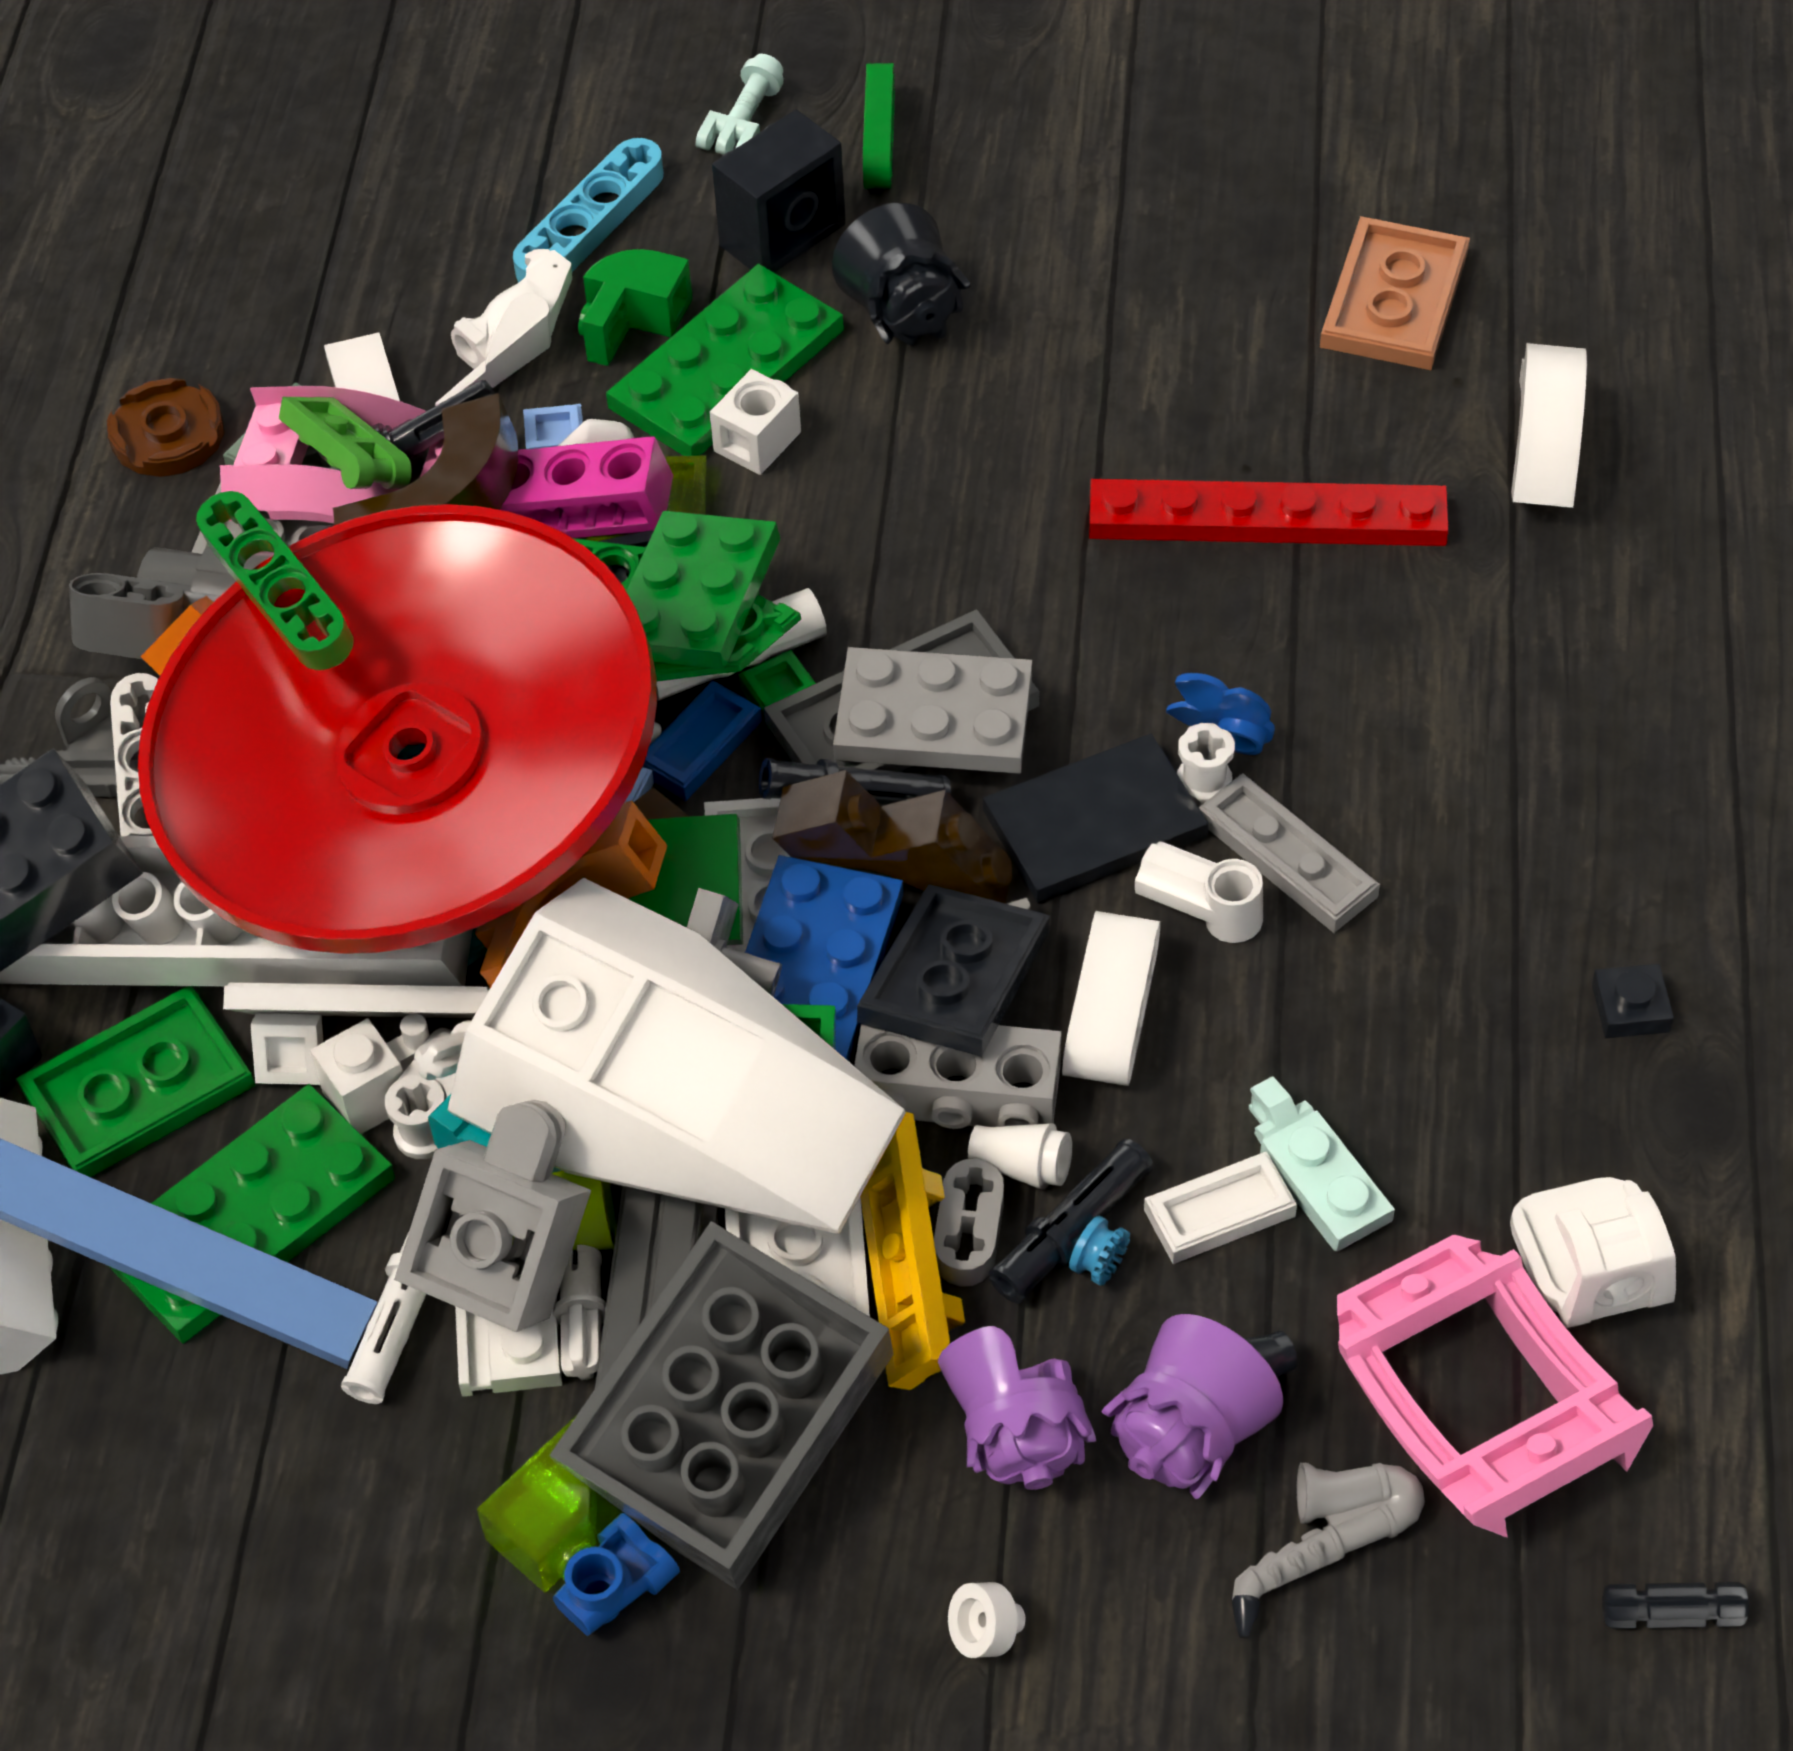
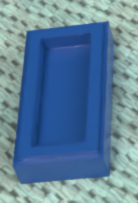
(701, 739)

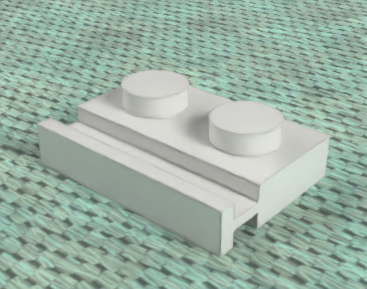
(504, 1358)

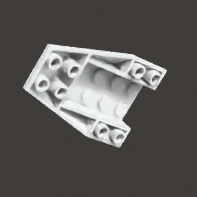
(670, 1067)

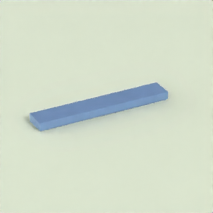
(181, 1256)

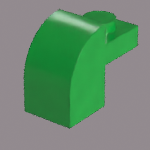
(633, 291)

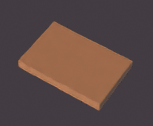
(1395, 293)

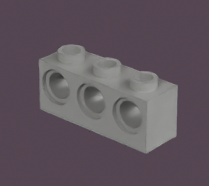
(985, 1095)

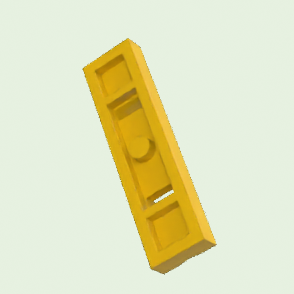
(905, 1260)

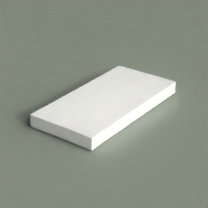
(355, 999)

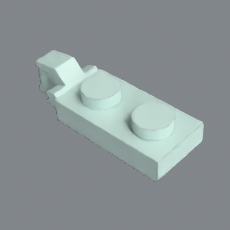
(1317, 1167)

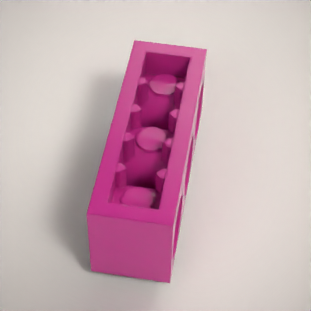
(593, 486)

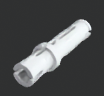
(371, 1369)

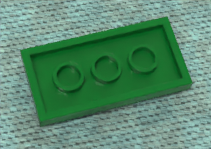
(752, 325)
(271, 1191)

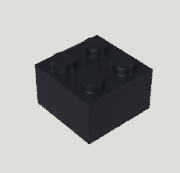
(779, 192)

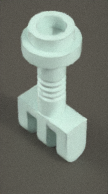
(761, 78)

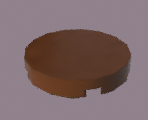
(165, 427)

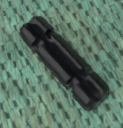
(1675, 1605)

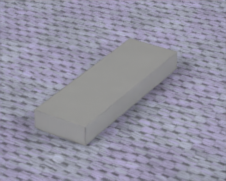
(1289, 853)

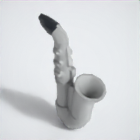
(1359, 1510)

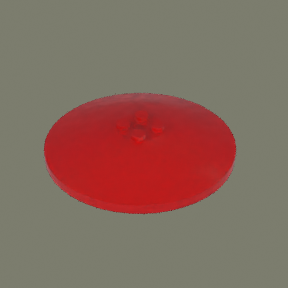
(469, 637)

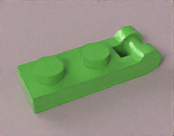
(346, 442)

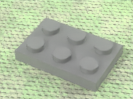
(933, 710)

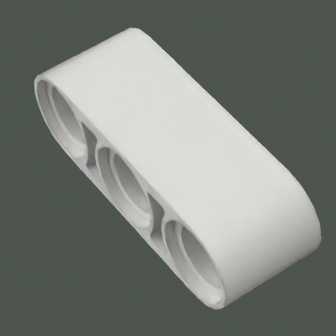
(1111, 998)

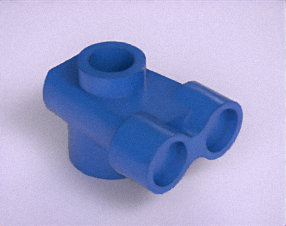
(620, 1566)

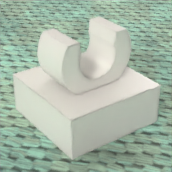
(283, 1047)

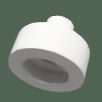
(984, 1619)

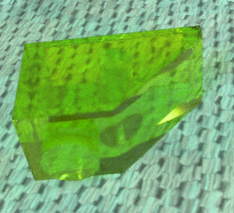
(541, 1517)

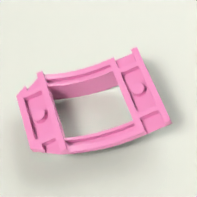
(272, 456)
(1527, 1460)

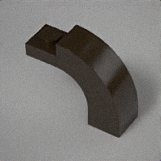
(472, 469)

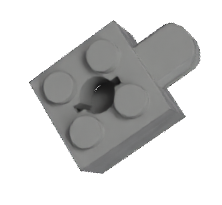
(476, 1205)

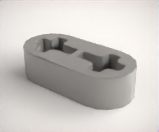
(982, 1223)

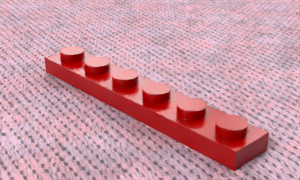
(1268, 512)

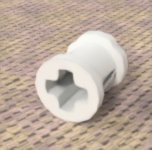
(1204, 758)

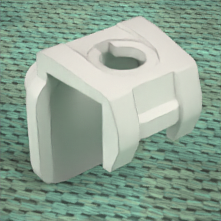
(1595, 1249)

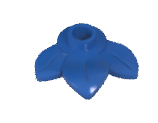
(1233, 710)

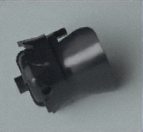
(899, 272)

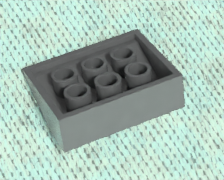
(725, 1403)

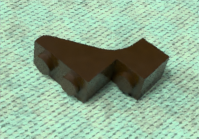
(909, 840)

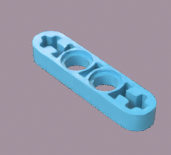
(597, 218)

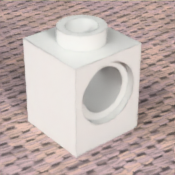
(755, 421)

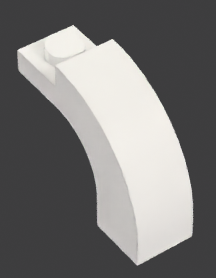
(1549, 425)

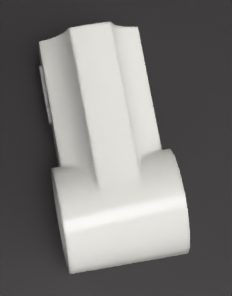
(1205, 890)

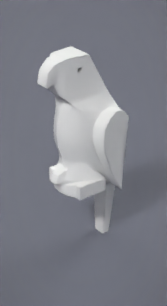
(515, 323)

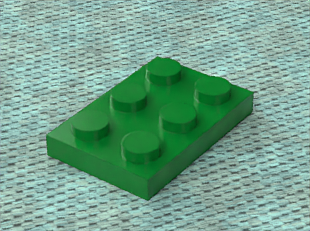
(700, 584)

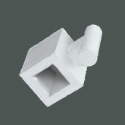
(361, 1067)

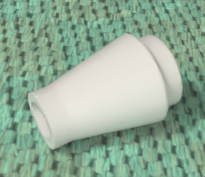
(1025, 1152)

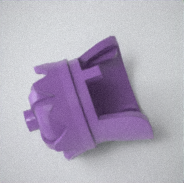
(1193, 1403)
(1017, 1420)

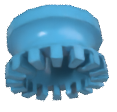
(1098, 1250)

